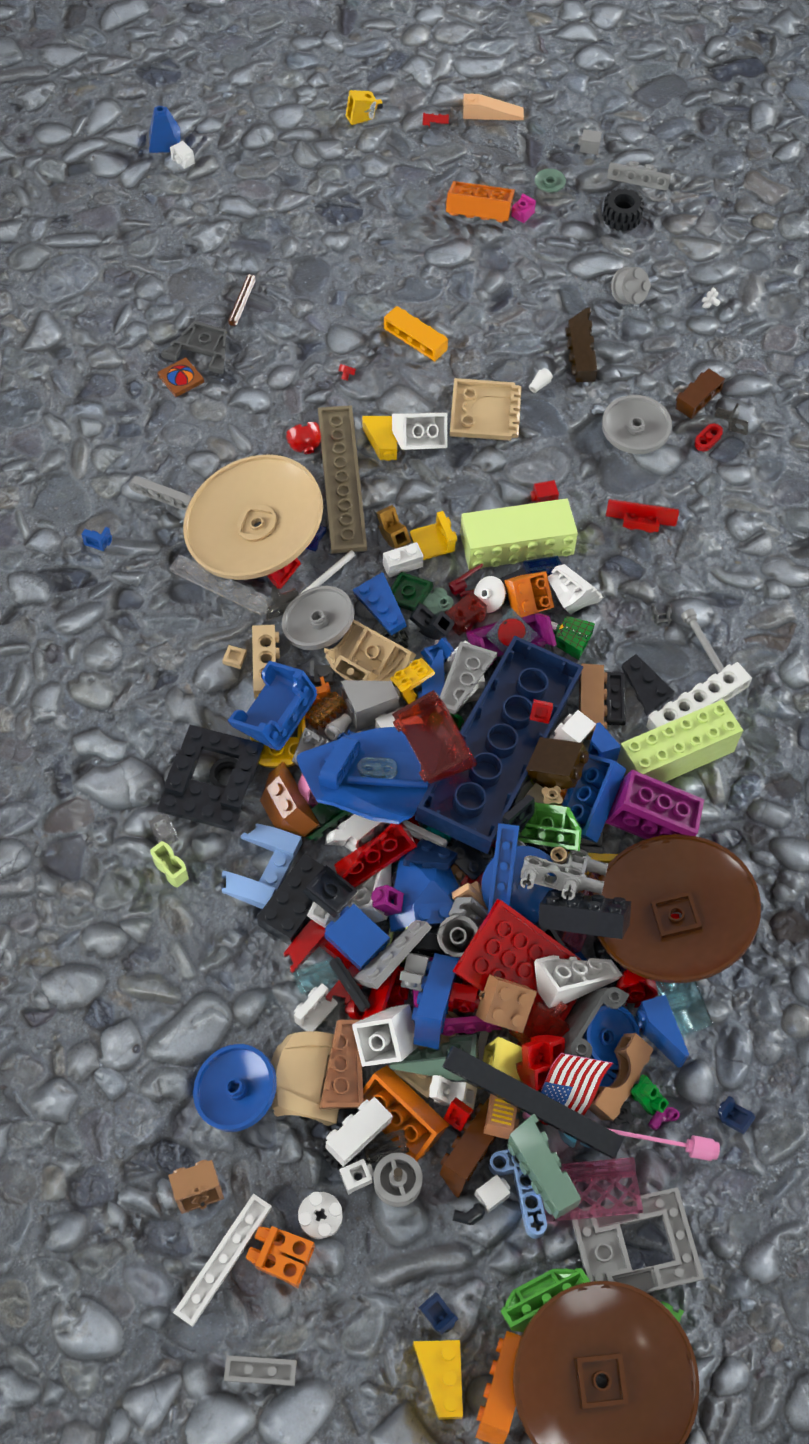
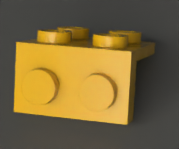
(435, 538)

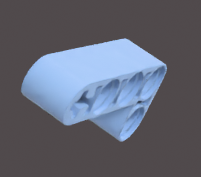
(523, 1193)

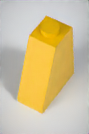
(380, 435)

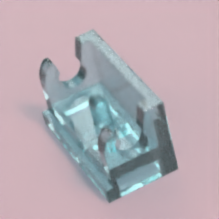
(313, 976)

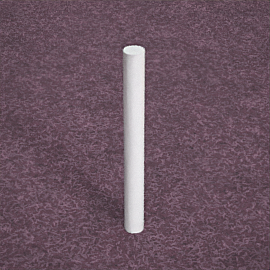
(331, 571)

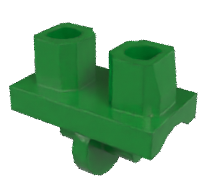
(648, 1096)

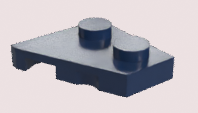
(431, 856)

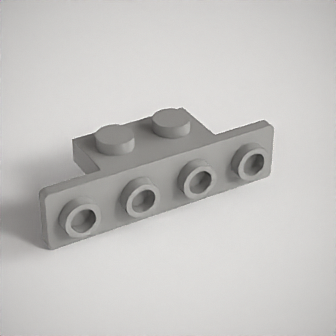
(639, 175)

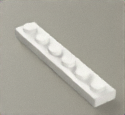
(222, 1260)

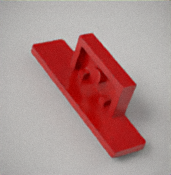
(641, 515)

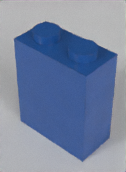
(356, 936)

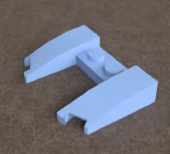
(285, 848)

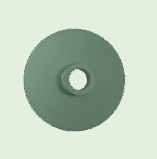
(550, 180)

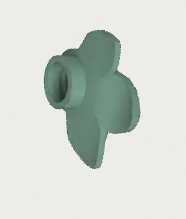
(436, 600)

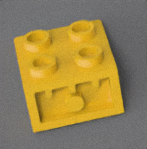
(410, 677)

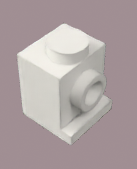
(182, 154)
(348, 1173)

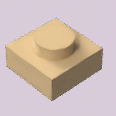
(234, 656)

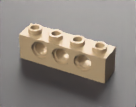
(262, 636)

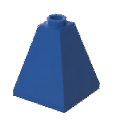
(163, 131)

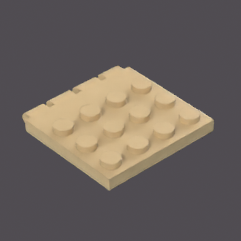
(485, 409)

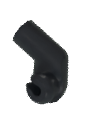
(472, 1216)

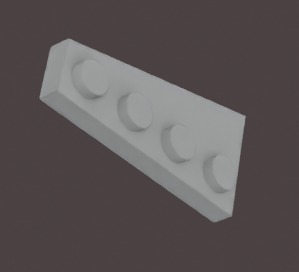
(464, 674)

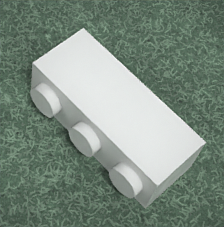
(358, 1131)

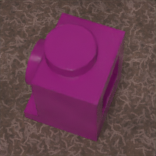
(382, 900)

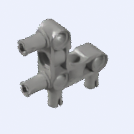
(569, 876)

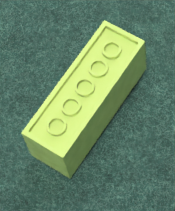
(518, 533)
(683, 743)

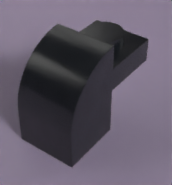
(431, 625)

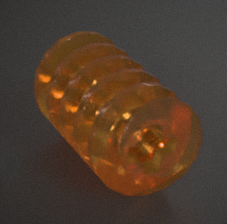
(325, 709)

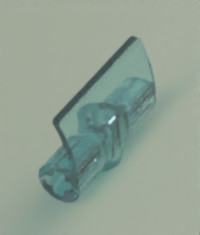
(686, 1005)

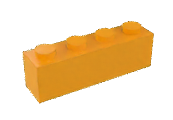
(416, 333)

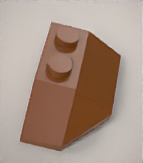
(285, 803)

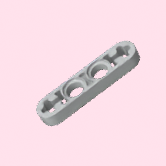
(160, 492)

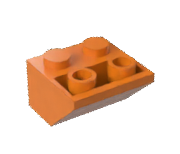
(529, 593)

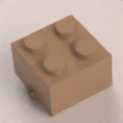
(505, 1003)
(196, 1186)

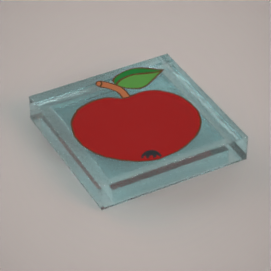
(507, 627)

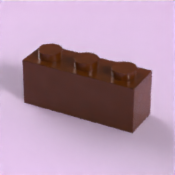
(699, 393)

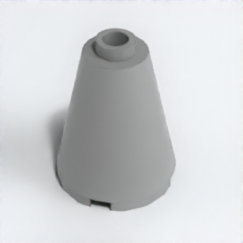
(452, 930)

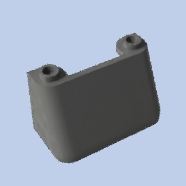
(583, 1014)

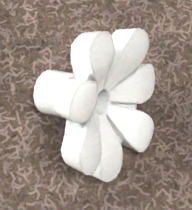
(711, 299)

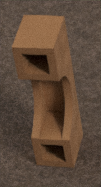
(632, 1056)

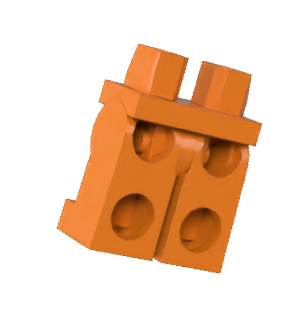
(273, 1255)

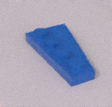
(381, 603)

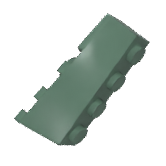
(543, 1168)

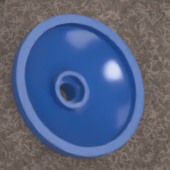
(613, 1025)

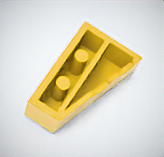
(442, 1372)

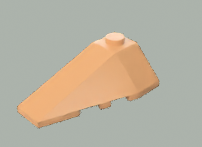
(487, 108)

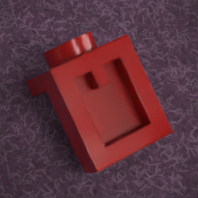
(458, 1114)

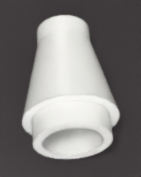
(541, 379)
(337, 726)

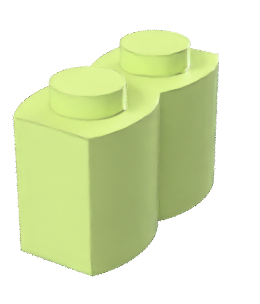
(169, 864)

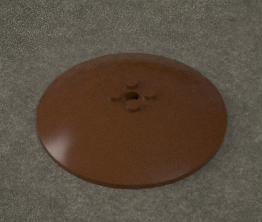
(688, 877)
(612, 1332)

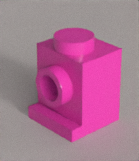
(523, 208)

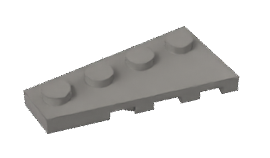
(386, 962)

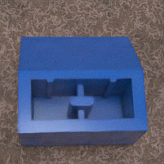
(603, 744)

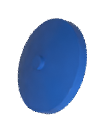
(523, 900)
(234, 1088)

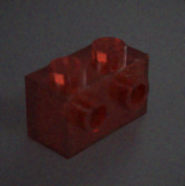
(467, 613)

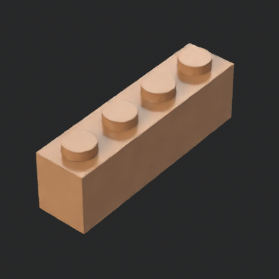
(593, 694)

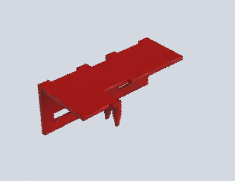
(441, 119)

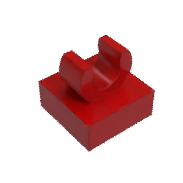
(541, 711)

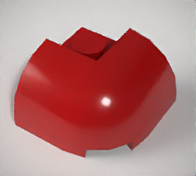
(538, 1059)

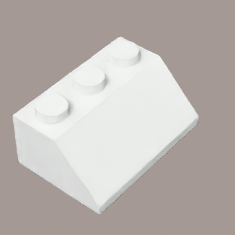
(420, 430)

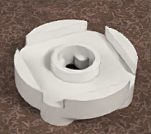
(316, 1202)

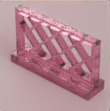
(608, 1171)

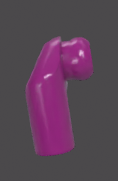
(670, 1114)

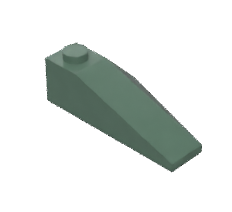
(430, 1060)

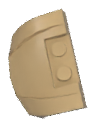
(367, 655)
(301, 1074)

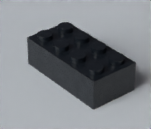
(288, 907)
(585, 914)

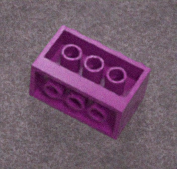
(654, 808)

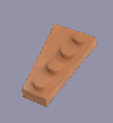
(344, 1073)

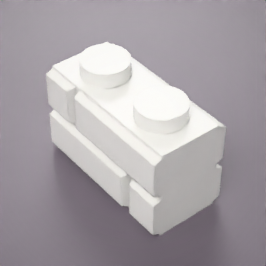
(402, 559)

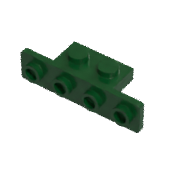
(327, 818)

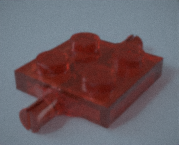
(542, 1022)

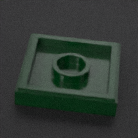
(410, 590)

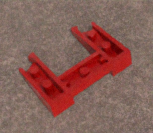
(306, 943)

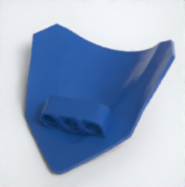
(329, 765)

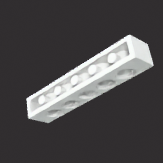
(739, 681)

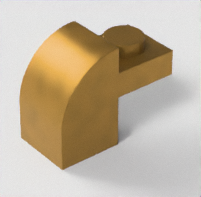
(391, 529)

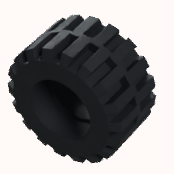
(623, 209)

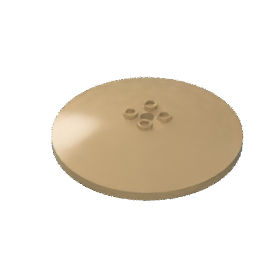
(237, 497)

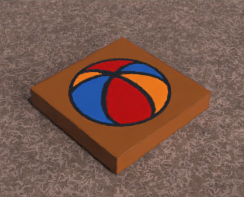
(180, 377)

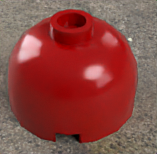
(304, 438)
(637, 988)

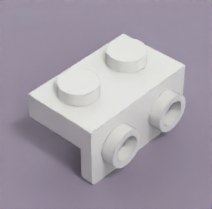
(315, 1009)

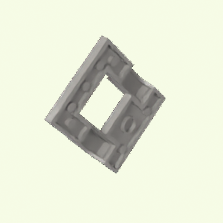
(606, 1255)

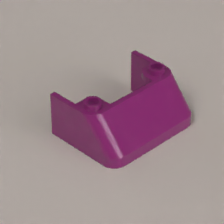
(538, 622)

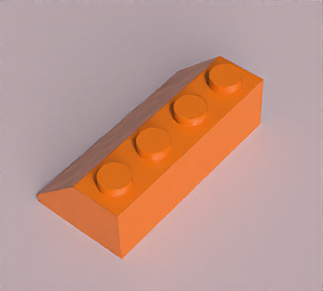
(409, 1112)

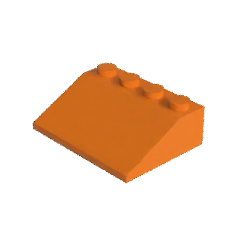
(479, 201)

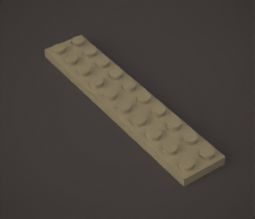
(342, 480)

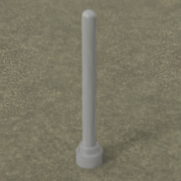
(689, 617)

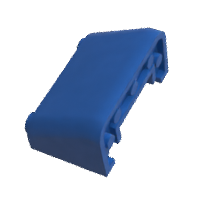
(277, 707)

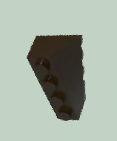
(581, 347)

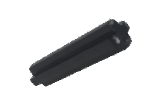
(350, 984)

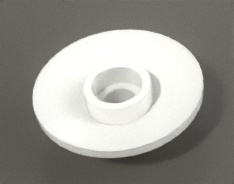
(495, 592)

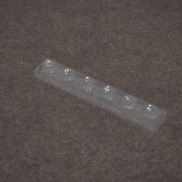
(224, 587)

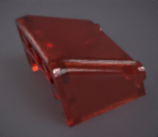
(434, 738)

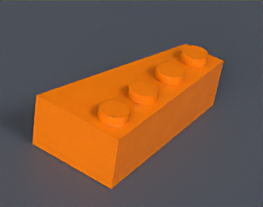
(500, 1404)

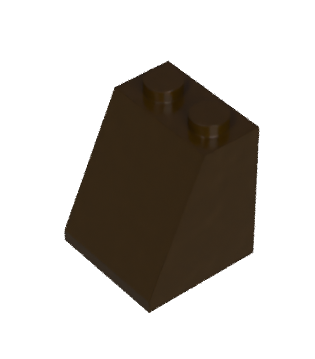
(557, 763)

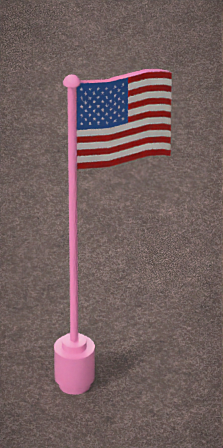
(575, 1083)

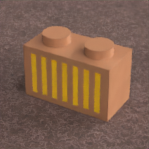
(500, 1118)

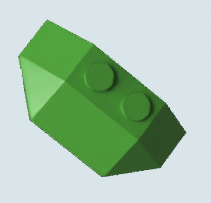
(552, 827)
(529, 1297)

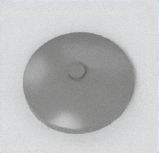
(636, 424)
(318, 618)

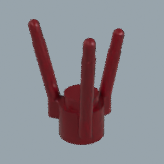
(459, 585)

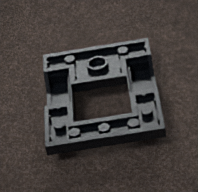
(204, 801)

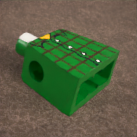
(573, 635)

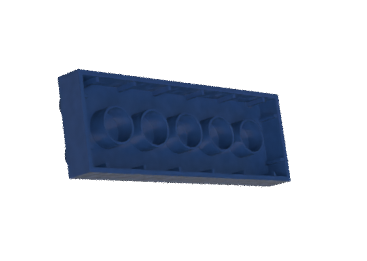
(501, 742)

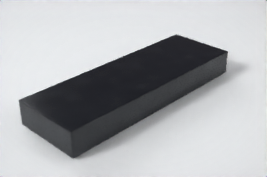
(615, 699)

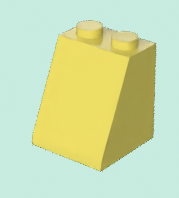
(503, 1056)

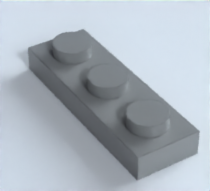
(260, 1370)

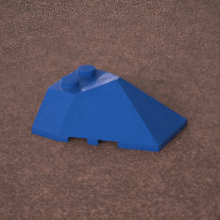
(425, 895)

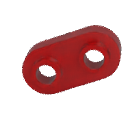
(706, 440)

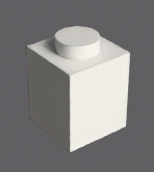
(493, 1193)

